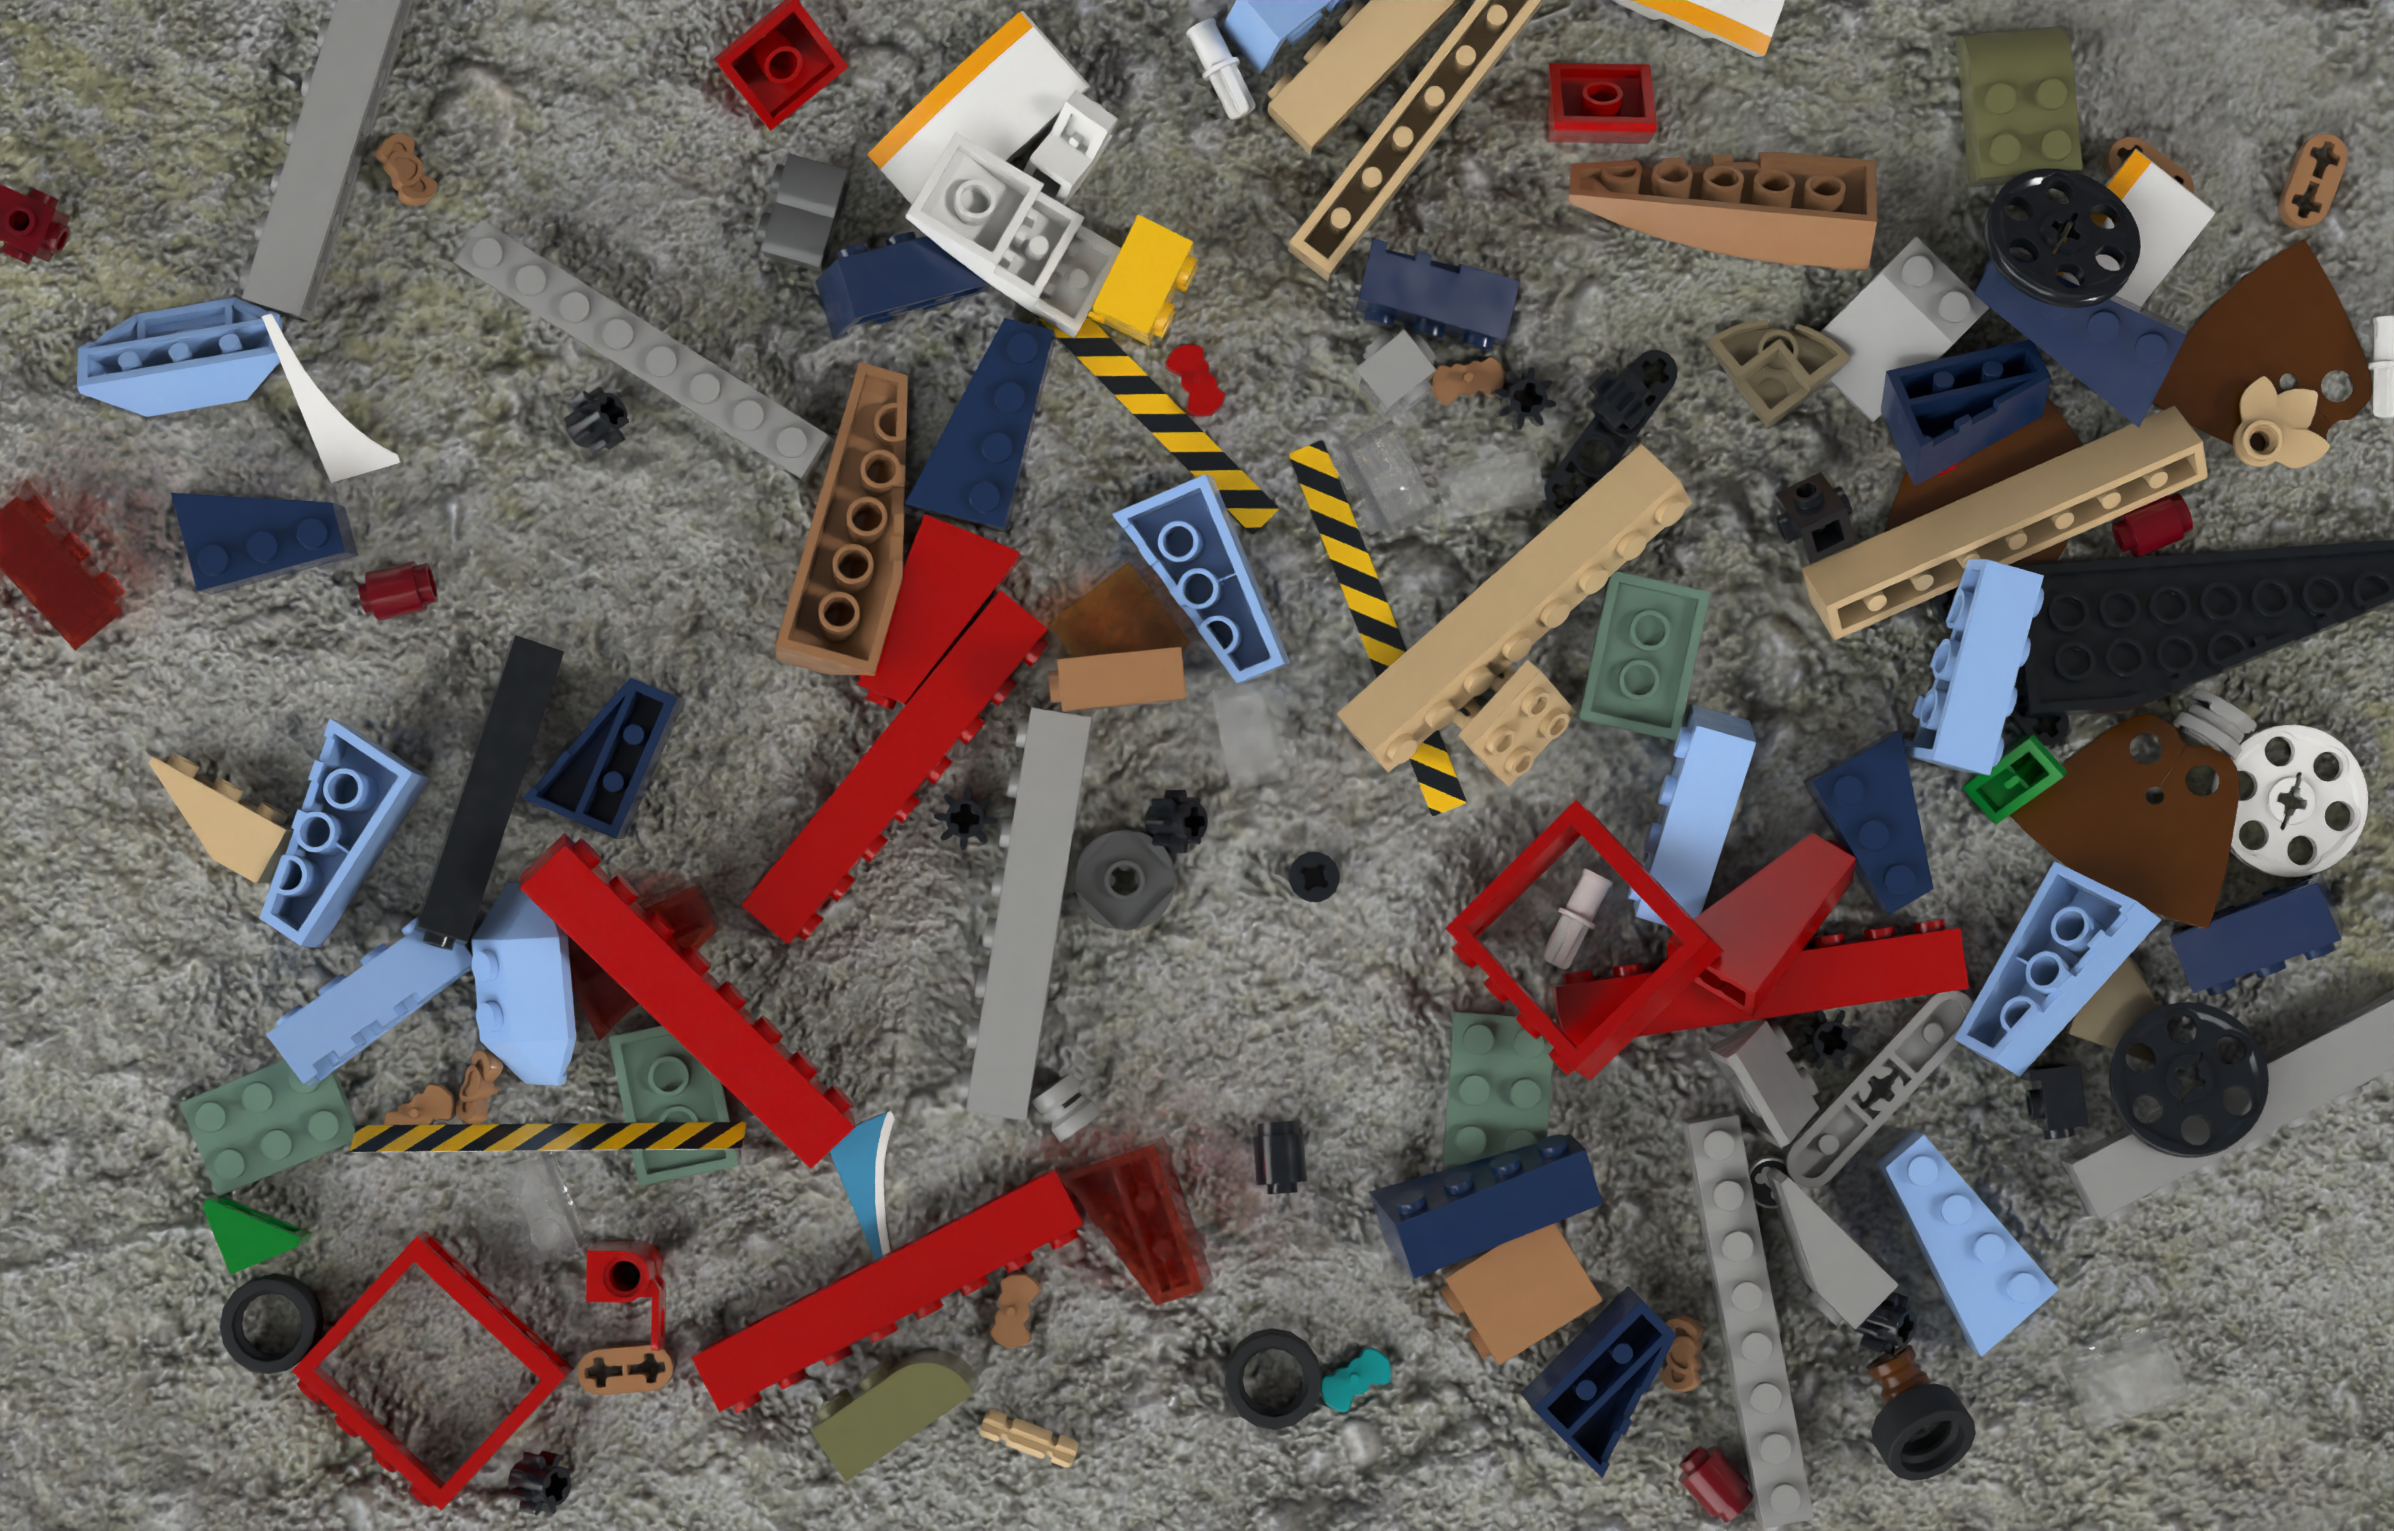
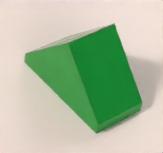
(2018, 777)
(249, 1234)

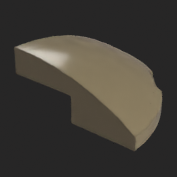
(1776, 366)
(2115, 1009)

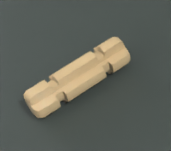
(1029, 1438)

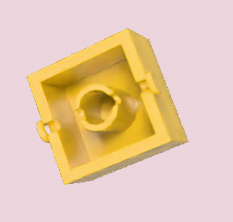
(1144, 281)

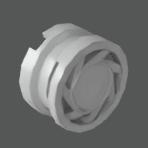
(2215, 723)

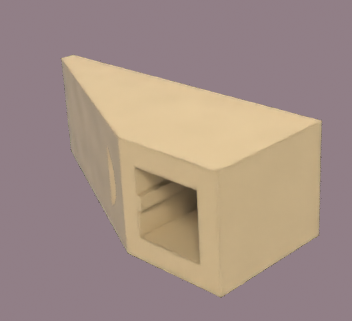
(227, 826)

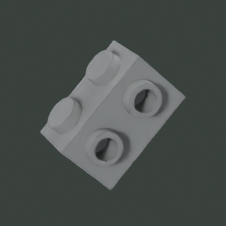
(1396, 372)

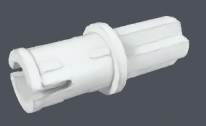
(1221, 68)
(2383, 367)
(1576, 919)

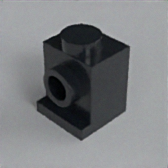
(2056, 1098)

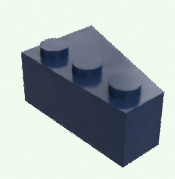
(892, 281)
(1436, 297)
(1962, 404)
(258, 539)
(1876, 818)
(2259, 935)
(1601, 1377)

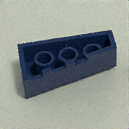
(2107, 346)
(987, 439)
(1484, 1203)

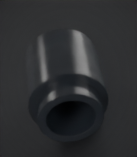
(1279, 1157)

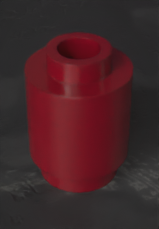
(2153, 525)
(398, 590)
(1715, 1483)

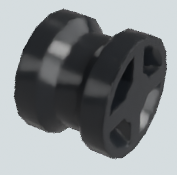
(1307, 873)

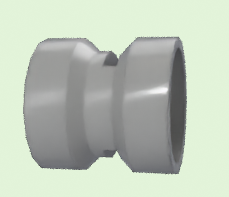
(1070, 1118)

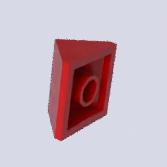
(781, 62)
(1600, 103)

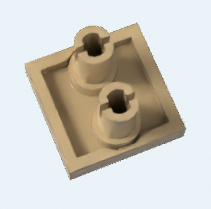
(1515, 722)

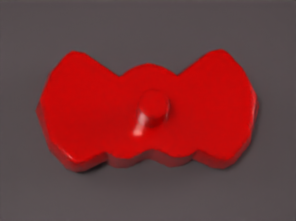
(1189, 364)

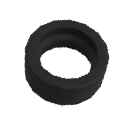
(233, 1333)
(1910, 1413)
(1282, 1416)

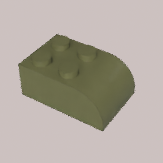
(2018, 103)
(890, 1407)

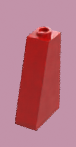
(941, 594)
(1771, 920)

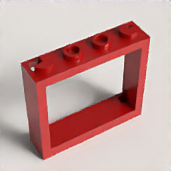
(1643, 1004)
(489, 1312)

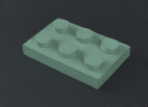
(1644, 655)
(663, 1085)
(1495, 1087)
(267, 1124)

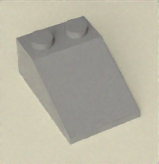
(1900, 320)
(1766, 1081)
(1836, 1269)

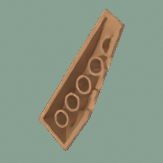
(1763, 210)
(855, 538)

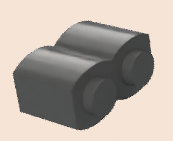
(804, 212)

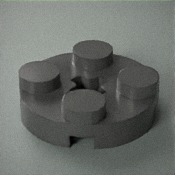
(1124, 909)

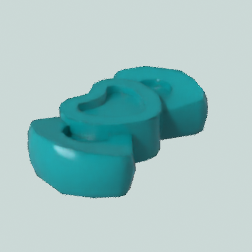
(1352, 1380)

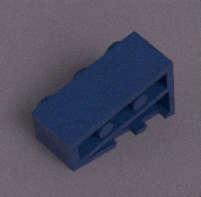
(611, 761)

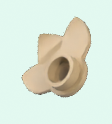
(2282, 423)

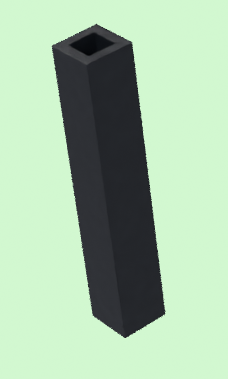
(488, 793)

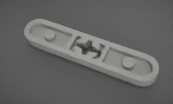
(1845, 1127)

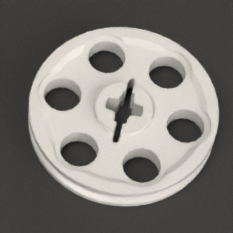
(2315, 797)

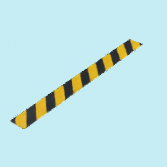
(1168, 422)
(1369, 607)
(548, 1137)

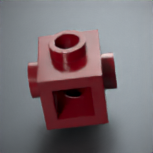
(31, 225)

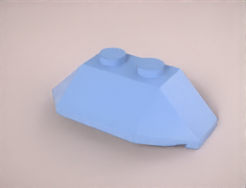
(180, 358)
(524, 989)

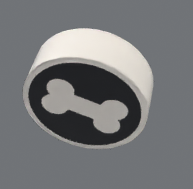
(1761, 1188)

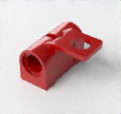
(609, 1284)

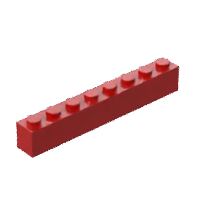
(895, 769)
(1820, 978)
(687, 999)
(888, 1289)

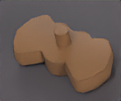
(405, 170)
(1467, 379)
(478, 1087)
(425, 1108)
(1010, 1325)
(1684, 1355)

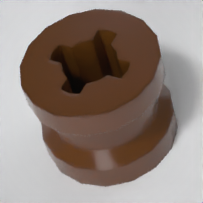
(1897, 1372)

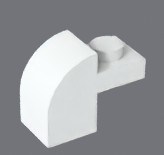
(1071, 147)

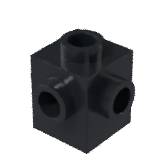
(1815, 517)

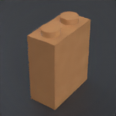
(1118, 679)
(1519, 1292)

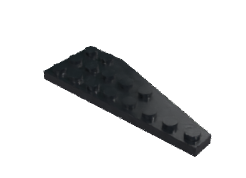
(2157, 624)

